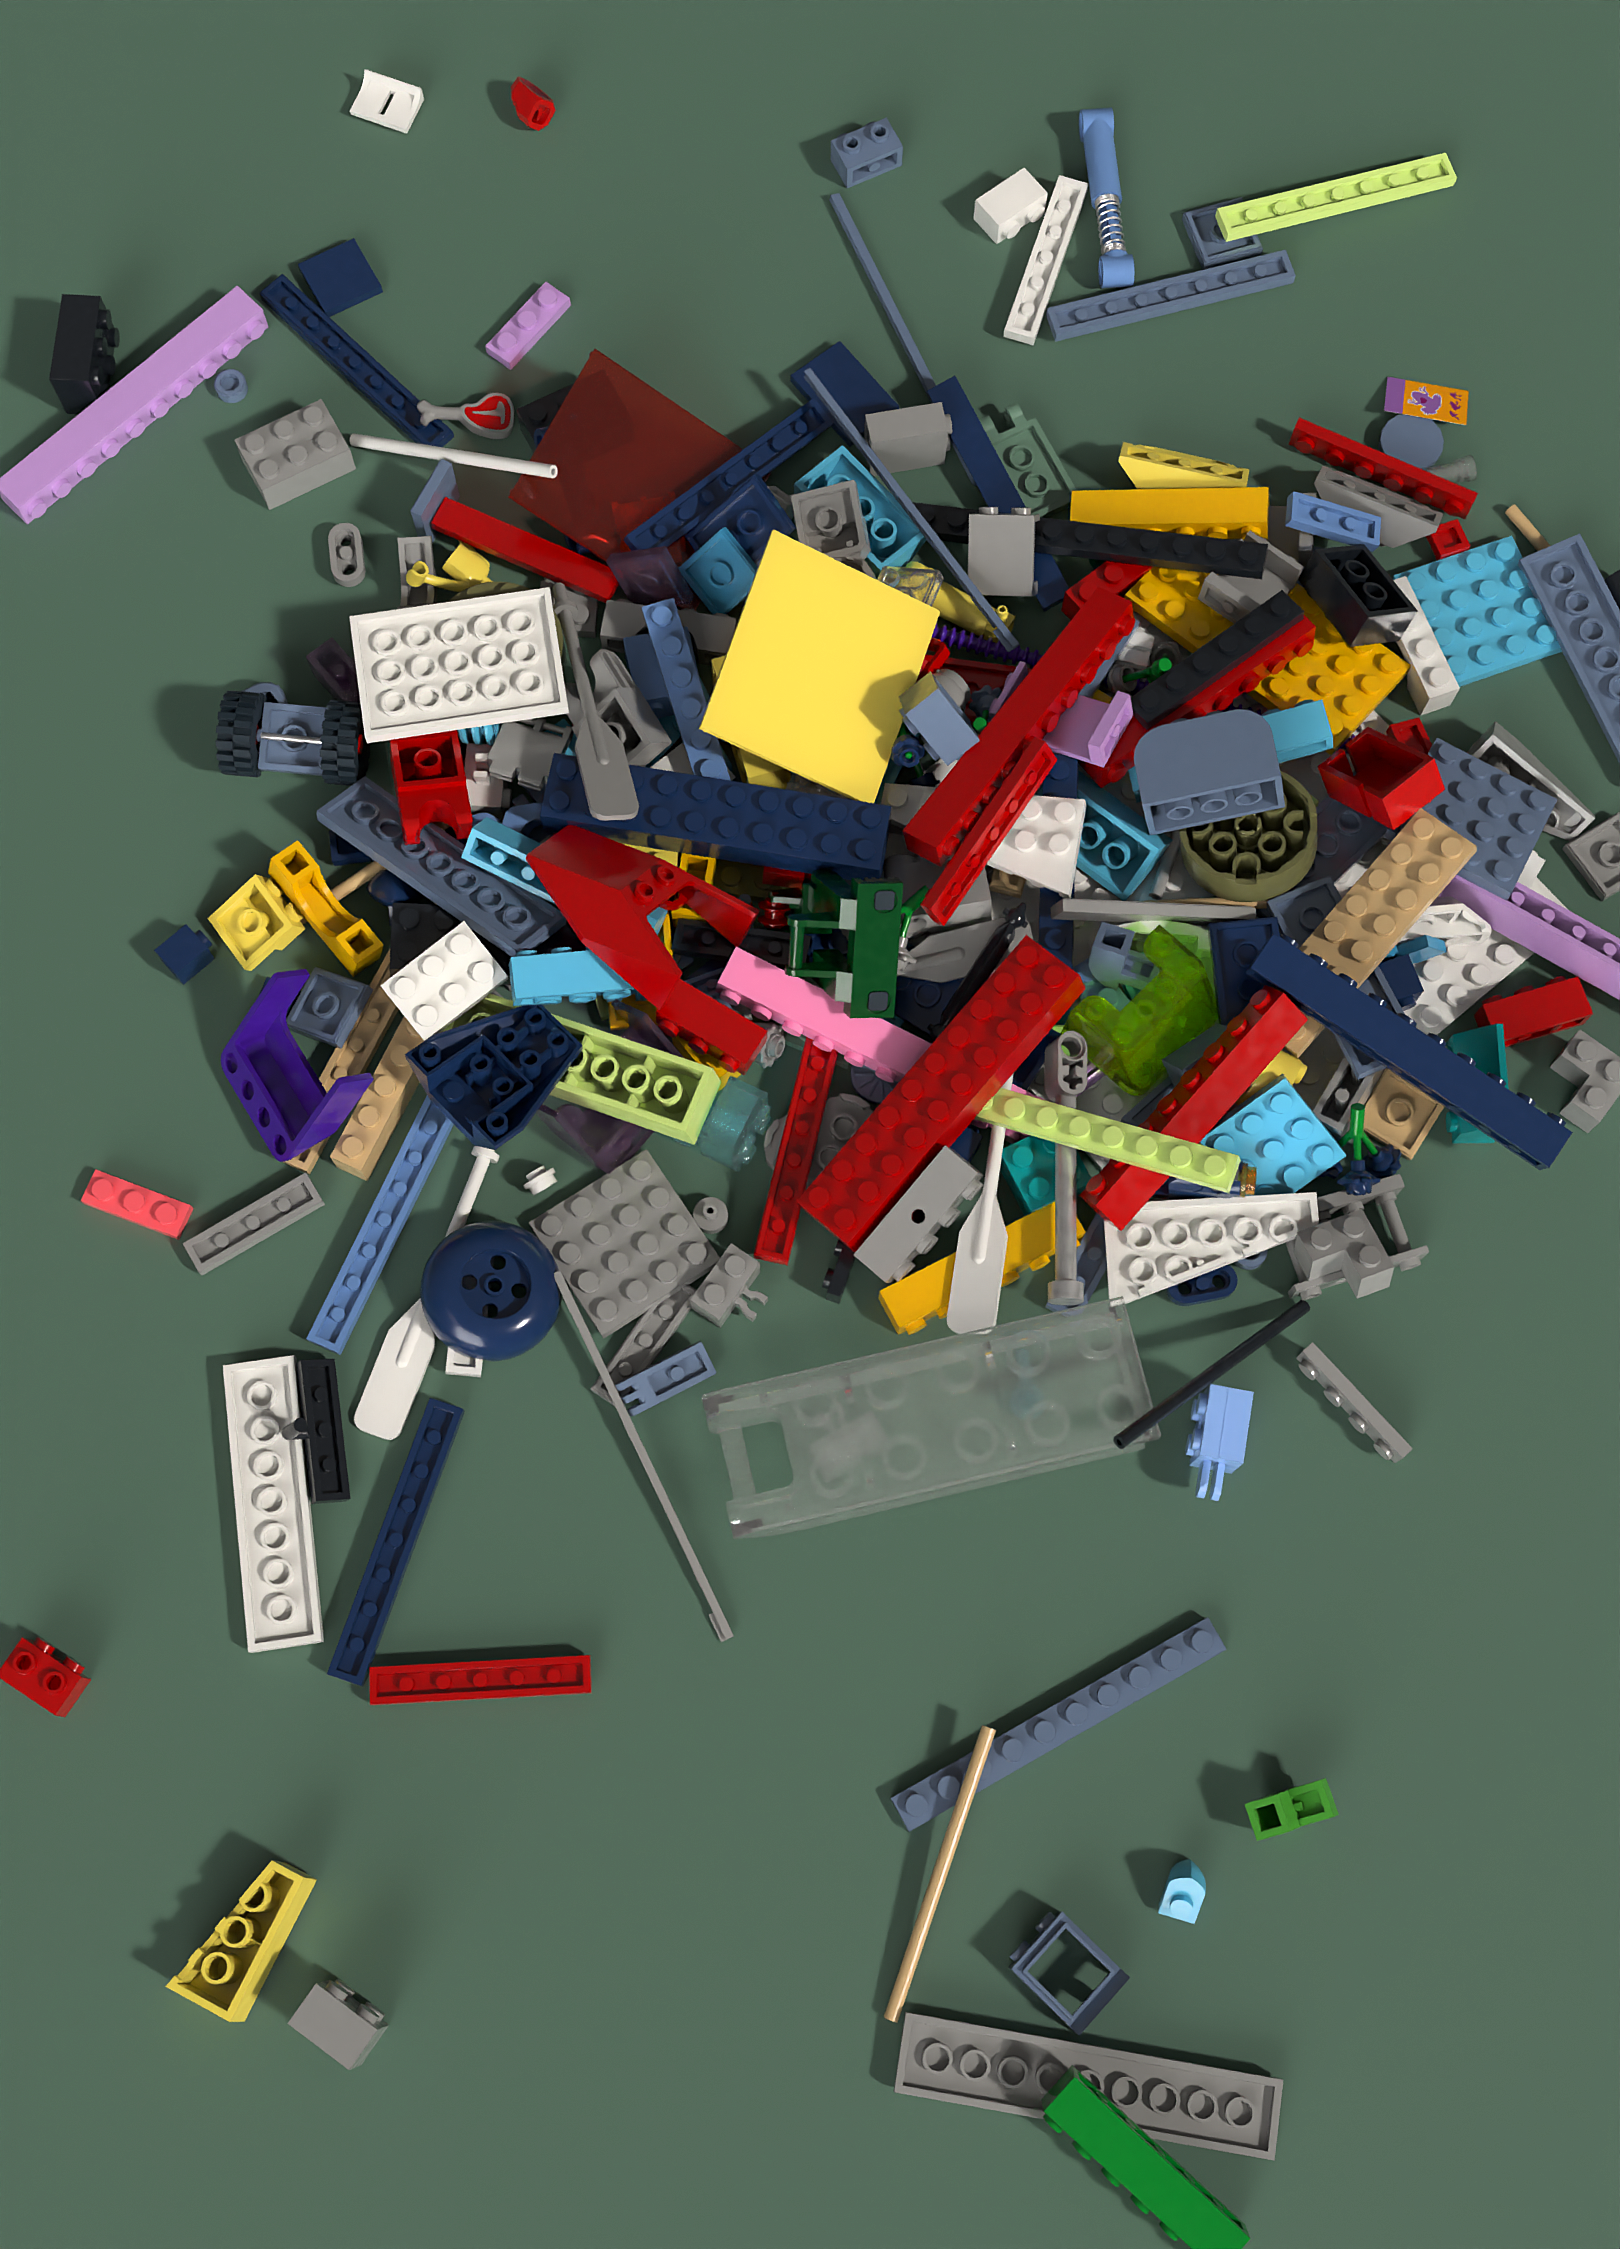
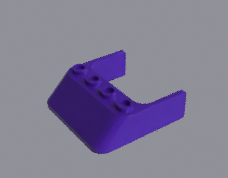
(277, 1080)

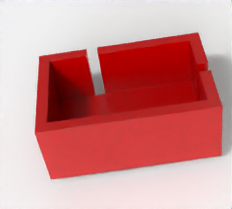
(1389, 778)

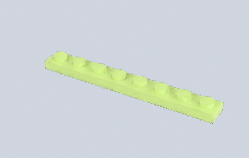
(1335, 197)
(1112, 1139)

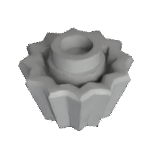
(774, 1044)

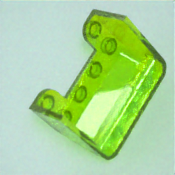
(1154, 1023)

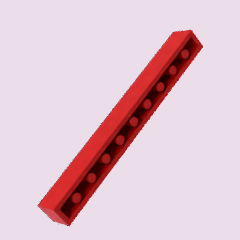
(1027, 714)

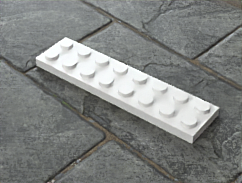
(272, 1506)

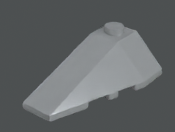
(1512, 757)

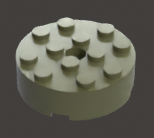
(1254, 853)

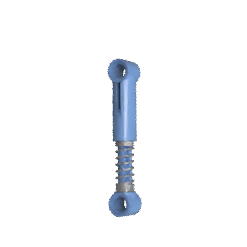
(1097, 134)

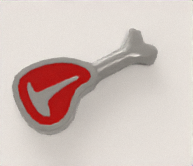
(489, 417)

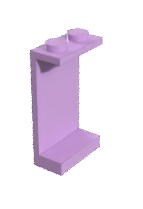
(1083, 731)

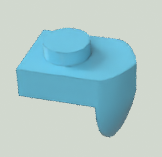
(1183, 1892)

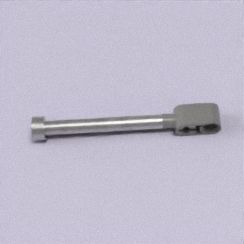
(1063, 1082)

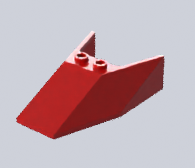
(611, 890)

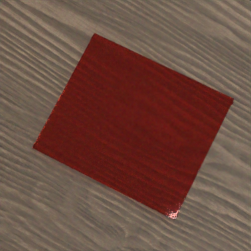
(619, 460)

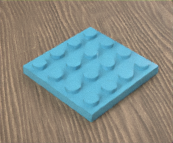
(1483, 611)

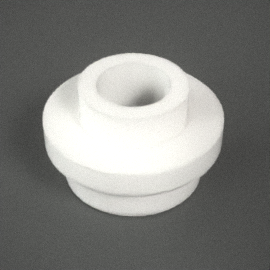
(540, 1180)

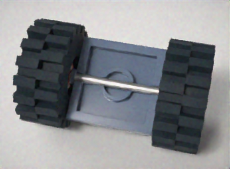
(291, 738)

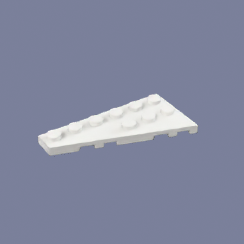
(1038, 846)
(1195, 1236)

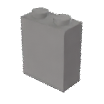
(909, 437)

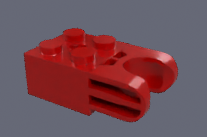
(430, 784)

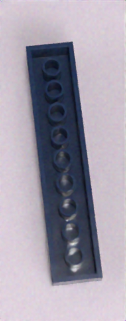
(730, 821)

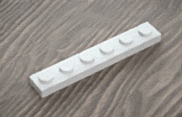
(1046, 260)

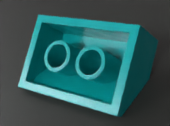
(1487, 1049)

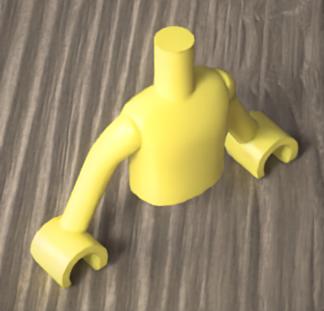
(463, 565)

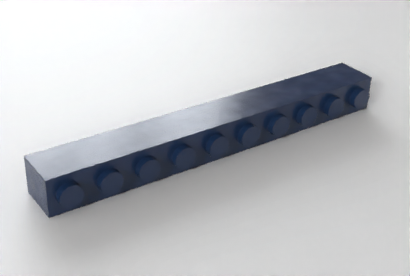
(1410, 1052)

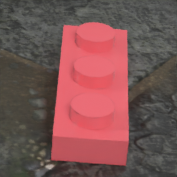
(137, 1204)

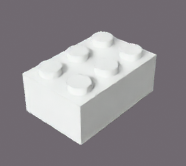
(444, 981)

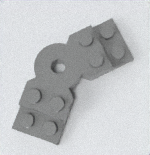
(834, 524)

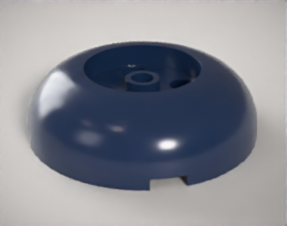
(457, 1312)

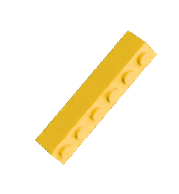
(1189, 511)
(928, 1290)

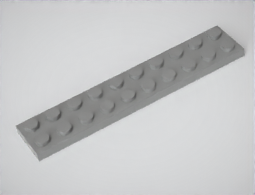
(1161, 2095)

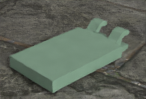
(1031, 463)

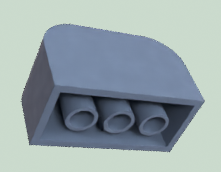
(1207, 770)

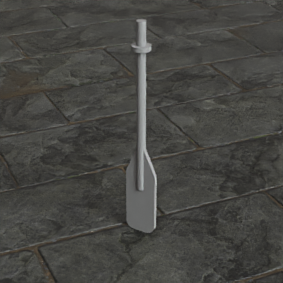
(597, 748)
(945, 955)

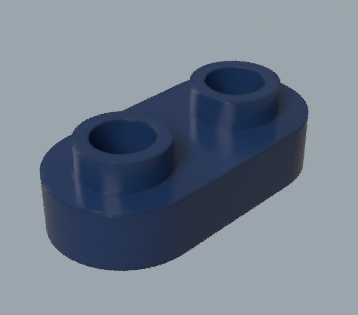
(1202, 1288)

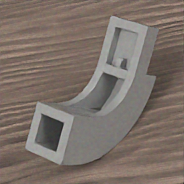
(410, 551)

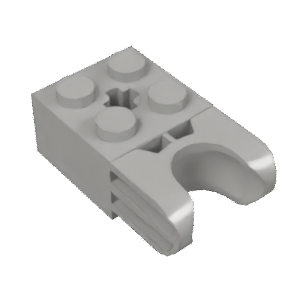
(621, 708)

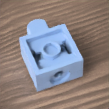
(1219, 1435)

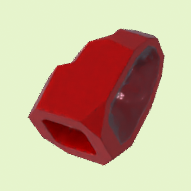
(531, 104)

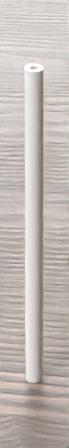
(454, 455)

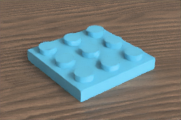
(1278, 1137)

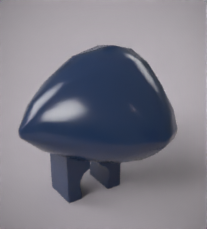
(390, 889)

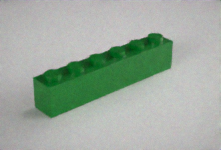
(1140, 2165)

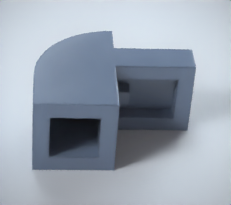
(1115, 963)

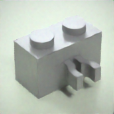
(726, 1286)

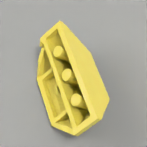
(1167, 469)

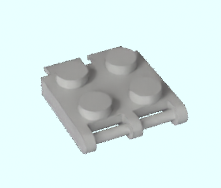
(527, 751)

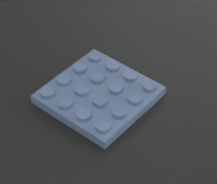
(1491, 812)

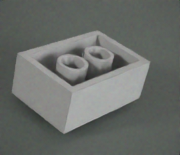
(295, 454)

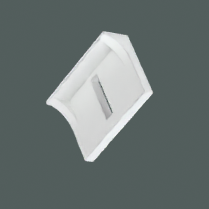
(375, 94)

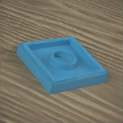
(720, 572)

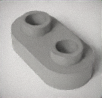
(346, 557)

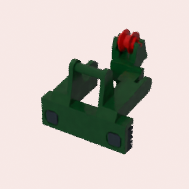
(873, 918)

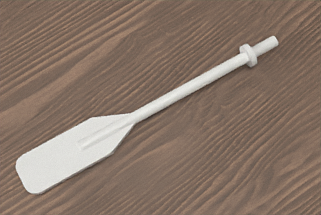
(981, 1251)
(410, 1341)

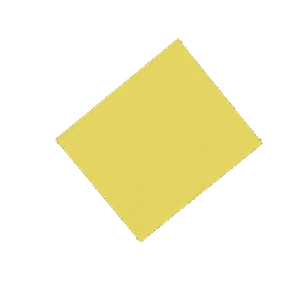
(819, 669)

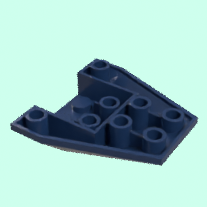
(495, 1071)

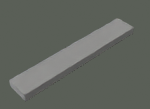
(1148, 911)

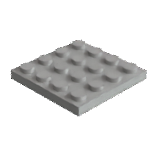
(625, 1243)

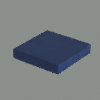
(340, 278)

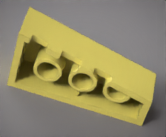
(245, 1944)

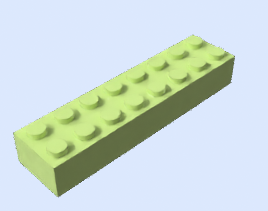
(626, 1078)

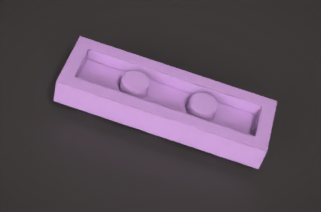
(528, 325)

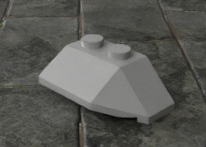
(1401, 517)

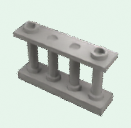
(1384, 1195)

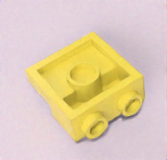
(257, 921)

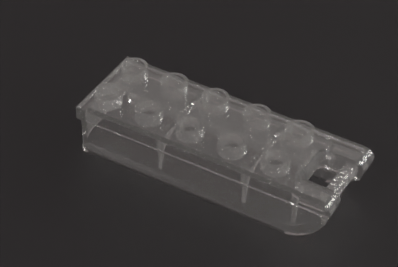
(936, 1418)

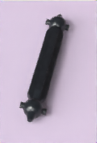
(982, 967)

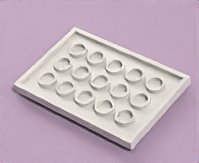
(458, 665)

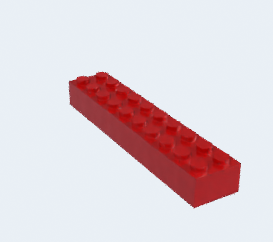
(942, 1092)

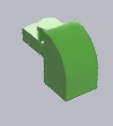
(1291, 1809)

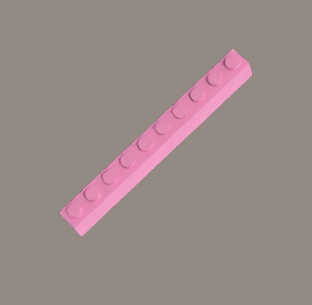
(813, 1013)

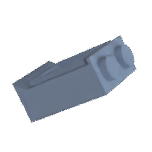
(1027, 1954)

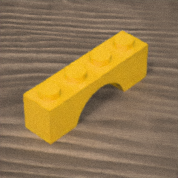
(305, 887)

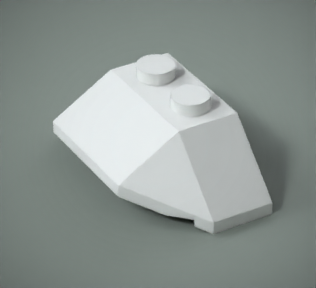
(1450, 922)

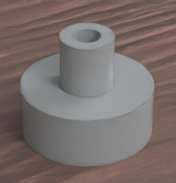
(712, 1222)

